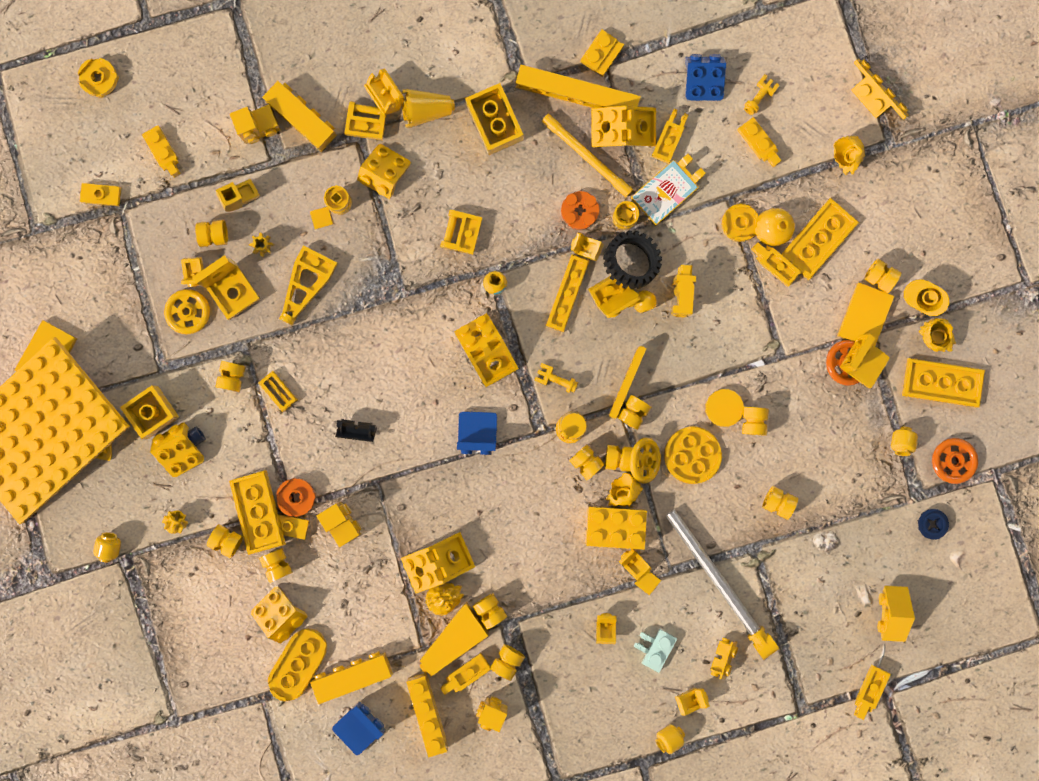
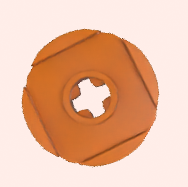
(587, 218)
(295, 486)

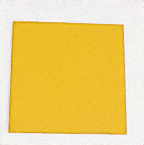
(321, 217)
(648, 583)

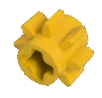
(266, 248)
(175, 522)

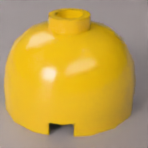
(775, 227)

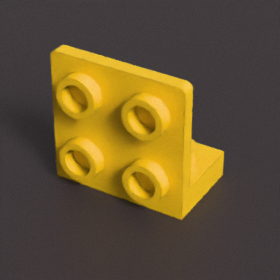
(865, 361)

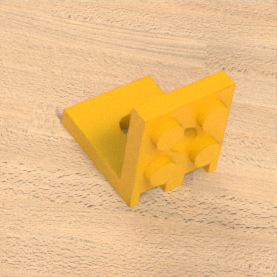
(624, 126)
(220, 279)
(486, 349)
(437, 564)

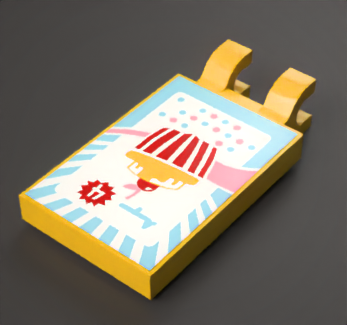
(667, 190)

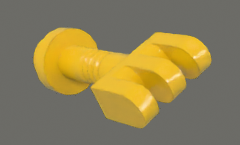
(752, 106)
(548, 376)

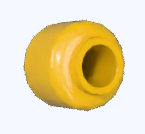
(904, 441)
(107, 547)
(670, 739)

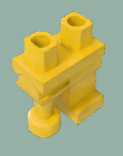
(684, 292)

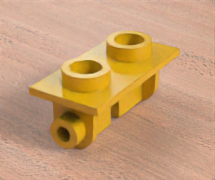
(727, 651)

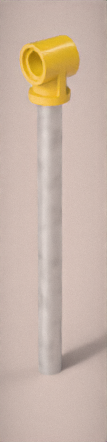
(762, 642)

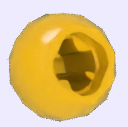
(495, 282)
(647, 301)

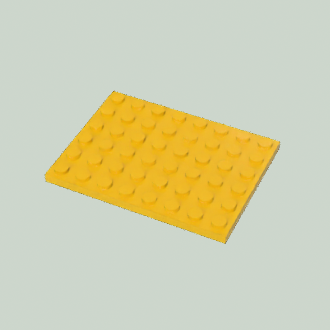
(50, 428)

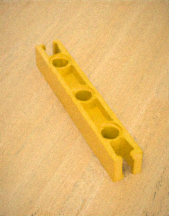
(572, 89)

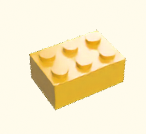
(494, 119)
(616, 527)

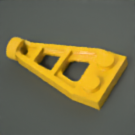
(316, 263)

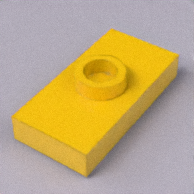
(100, 194)
(294, 526)

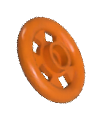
(832, 362)
(964, 447)

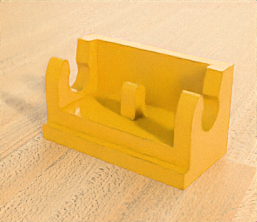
(384, 92)

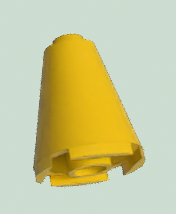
(424, 107)

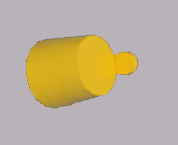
(571, 427)

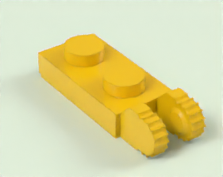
(669, 138)

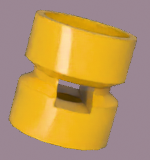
(337, 200)
(625, 215)
(214, 233)
(882, 275)
(230, 376)
(634, 412)
(755, 421)
(618, 458)
(587, 462)
(777, 501)
(225, 541)
(275, 565)
(489, 611)
(507, 663)

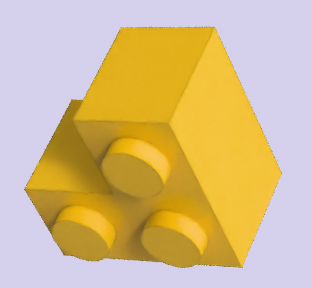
(255, 124)
(339, 523)
(896, 613)

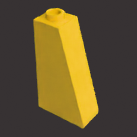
(456, 638)

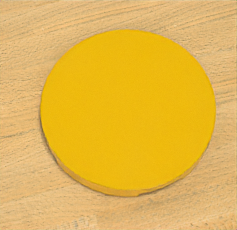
(692, 455)

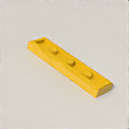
(567, 293)
(627, 382)

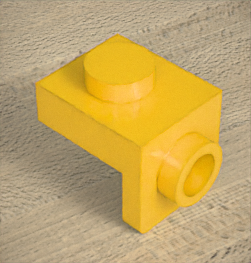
(586, 247)
(191, 267)
(634, 564)
(606, 629)
(692, 700)

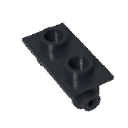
(362, 431)

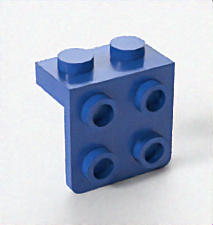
(705, 77)
(477, 432)
(358, 728)

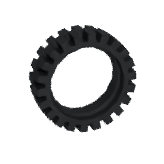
(644, 244)

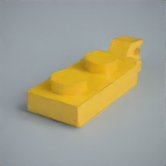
(759, 142)
(162, 150)
(776, 264)
(466, 674)
(870, 691)

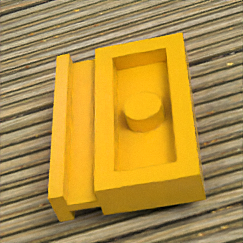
(602, 53)

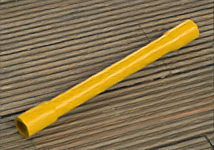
(618, 183)

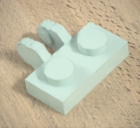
(658, 650)

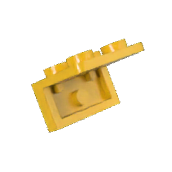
(383, 170)
(612, 297)
(175, 450)
(277, 615)

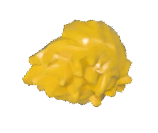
(849, 153)
(938, 335)
(624, 491)
(443, 598)

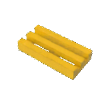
(272, 396)

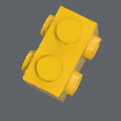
(492, 714)

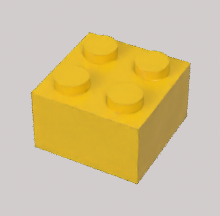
(149, 412)

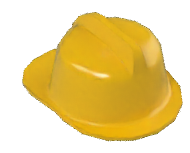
(926, 297)

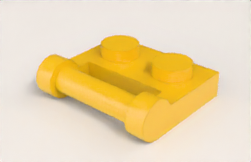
(363, 126)
(467, 234)

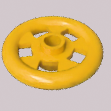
(198, 323)
(645, 460)

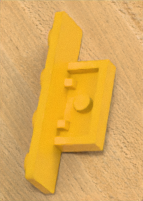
(874, 94)

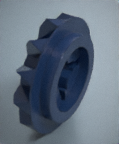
(942, 524)

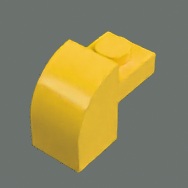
(234, 196)

